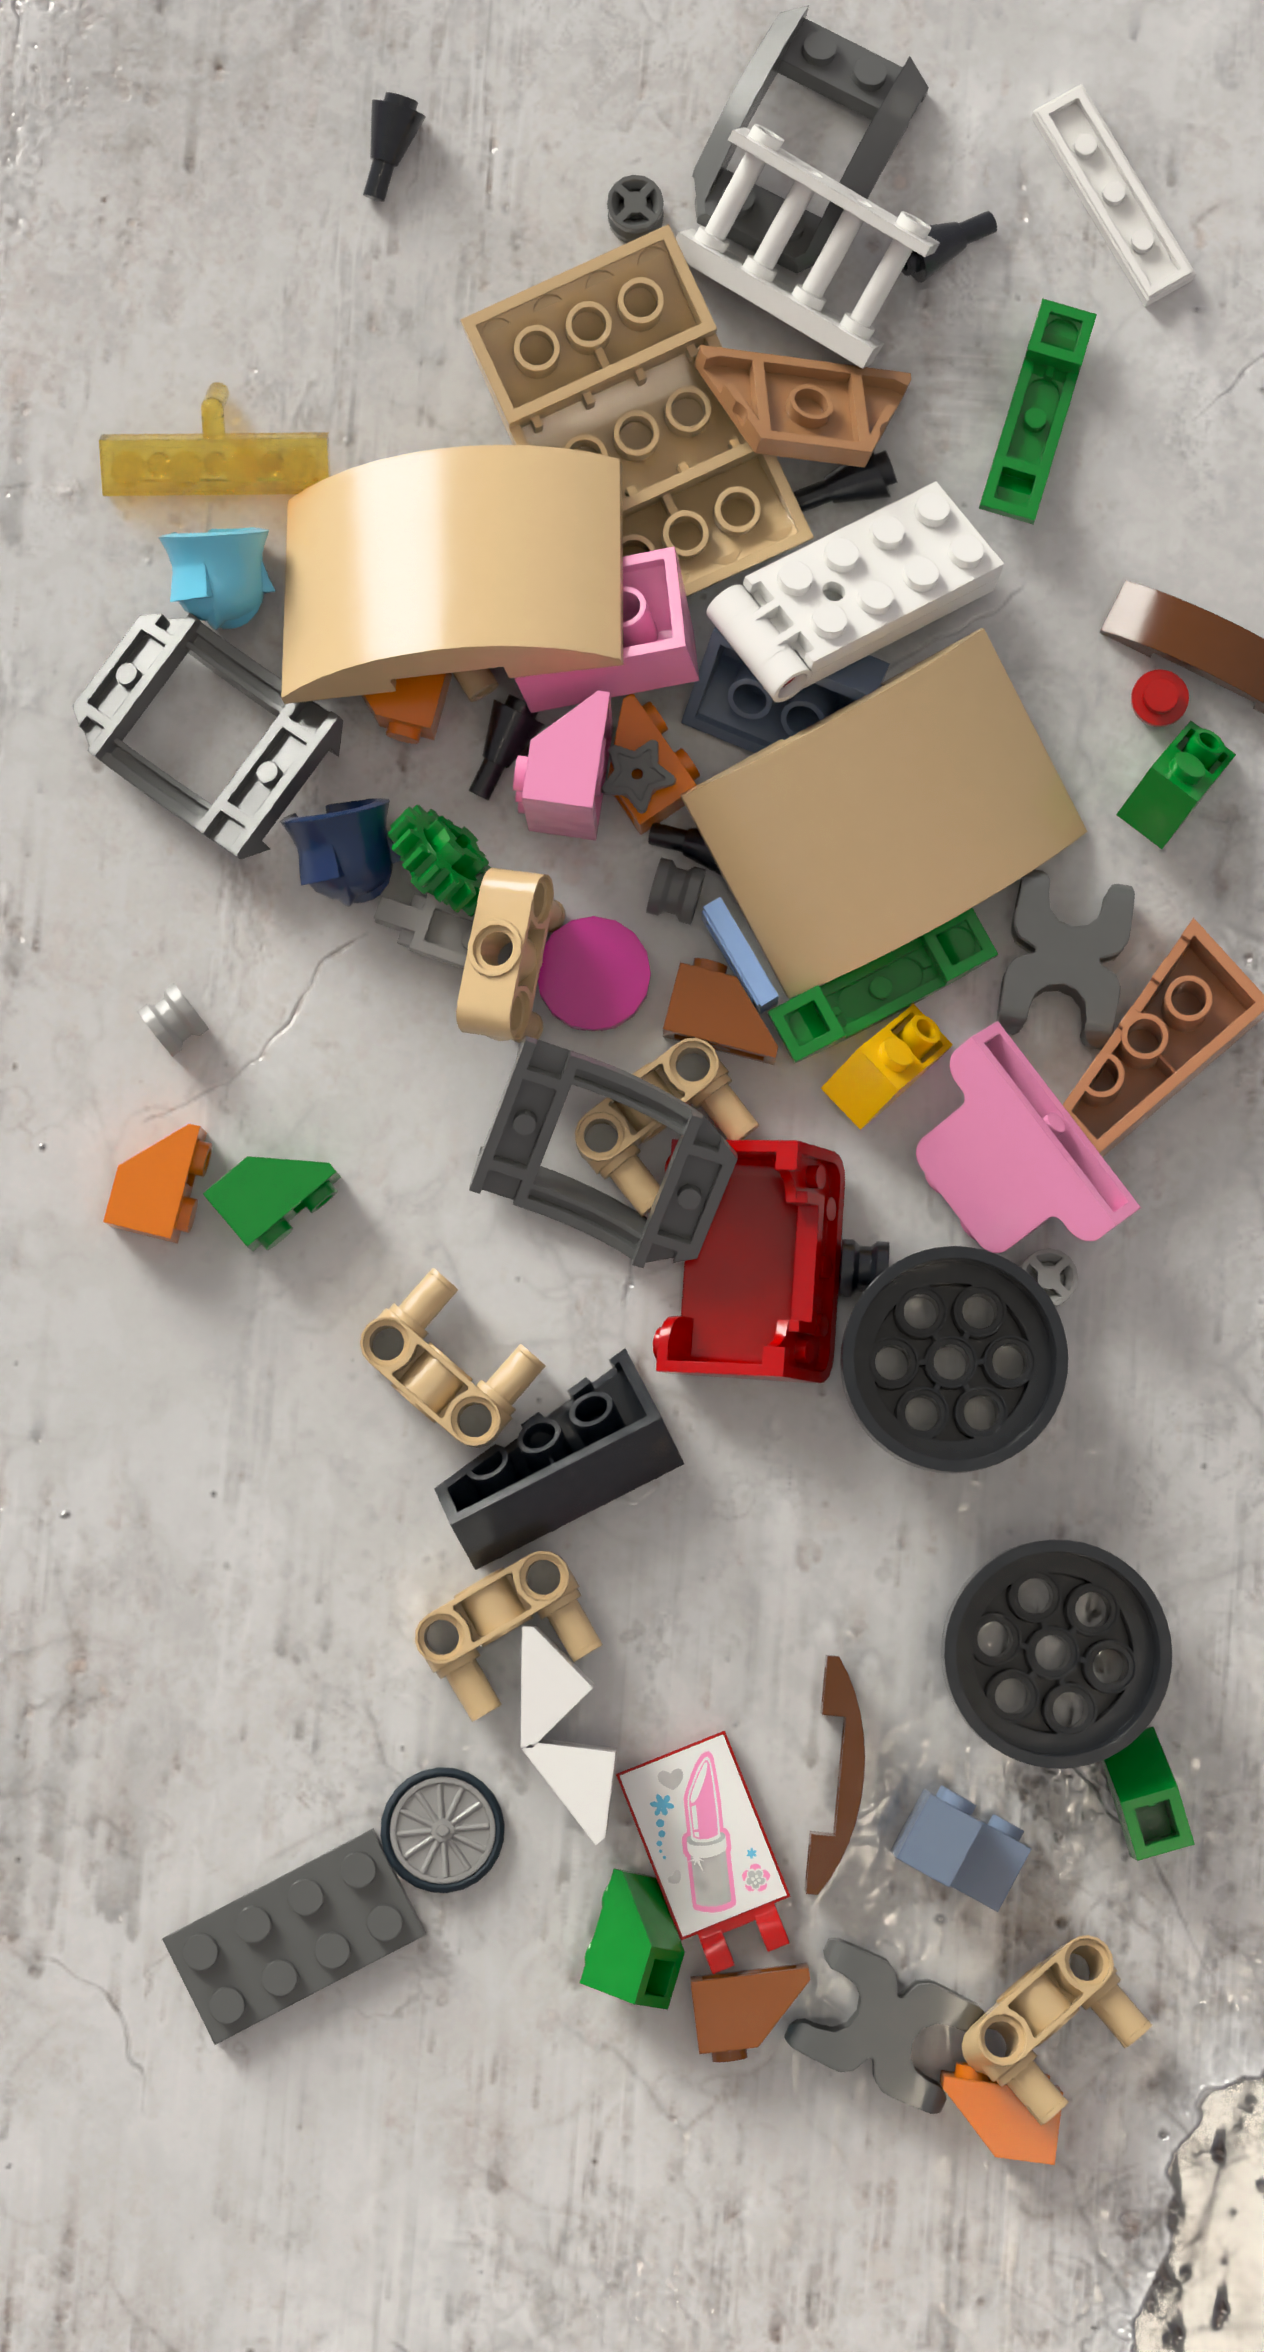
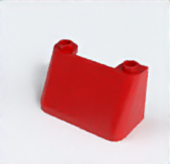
(767, 1272)

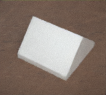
(548, 1685)
(581, 1779)

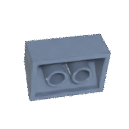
(740, 711)

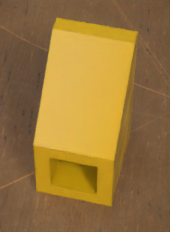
(886, 1066)

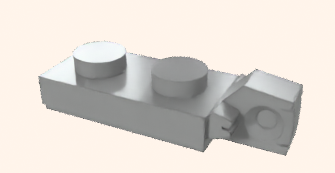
(432, 928)

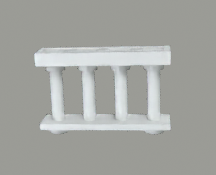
(756, 275)

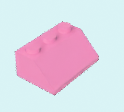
(656, 640)
(565, 771)

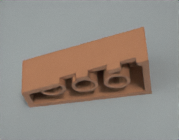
(1168, 1037)

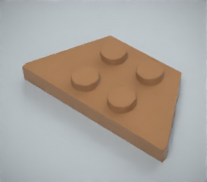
(803, 404)

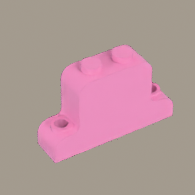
(1016, 1153)

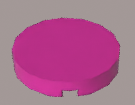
(594, 974)

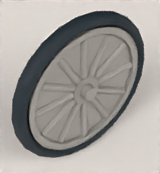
(442, 1830)

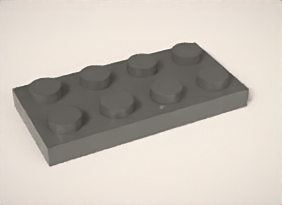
(294, 1936)

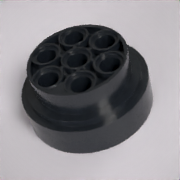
(1021, 1320)
(1131, 1626)

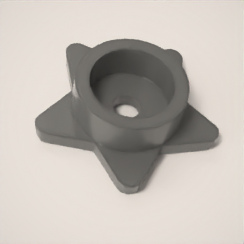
(637, 790)

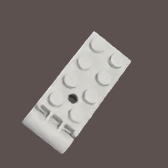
(855, 591)

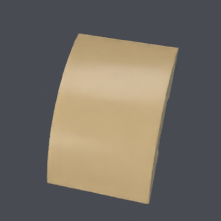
(611, 371)
(453, 569)
(886, 816)

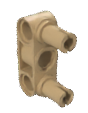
(497, 997)
(636, 1128)
(432, 1379)
(494, 1609)
(1038, 2008)

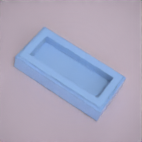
(739, 955)

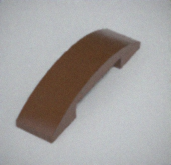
(1190, 638)
(827, 1848)

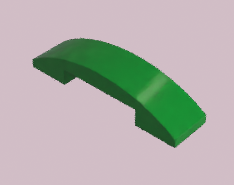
(1037, 411)
(882, 987)

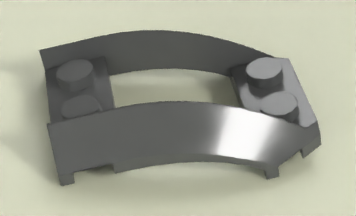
(837, 71)
(268, 775)
(525, 1124)

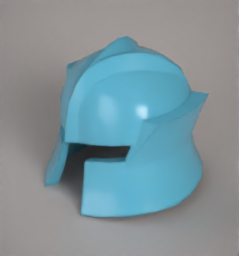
(219, 574)

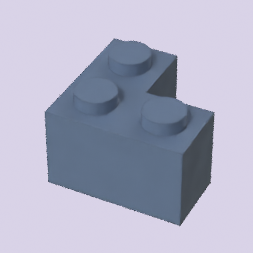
(961, 1849)

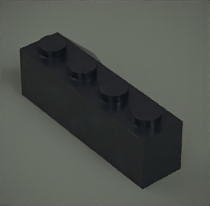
(560, 1465)

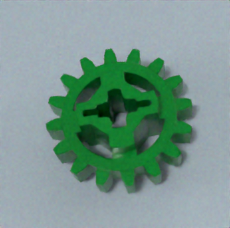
(440, 857)

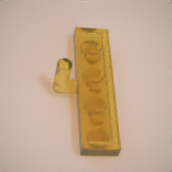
(213, 459)

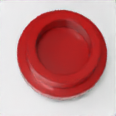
(1159, 698)

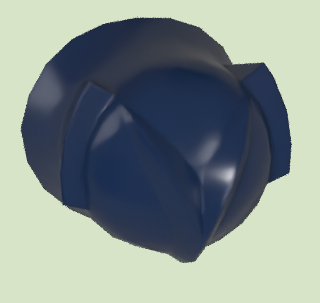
(345, 850)

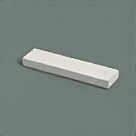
(1113, 195)

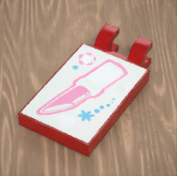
(707, 1845)

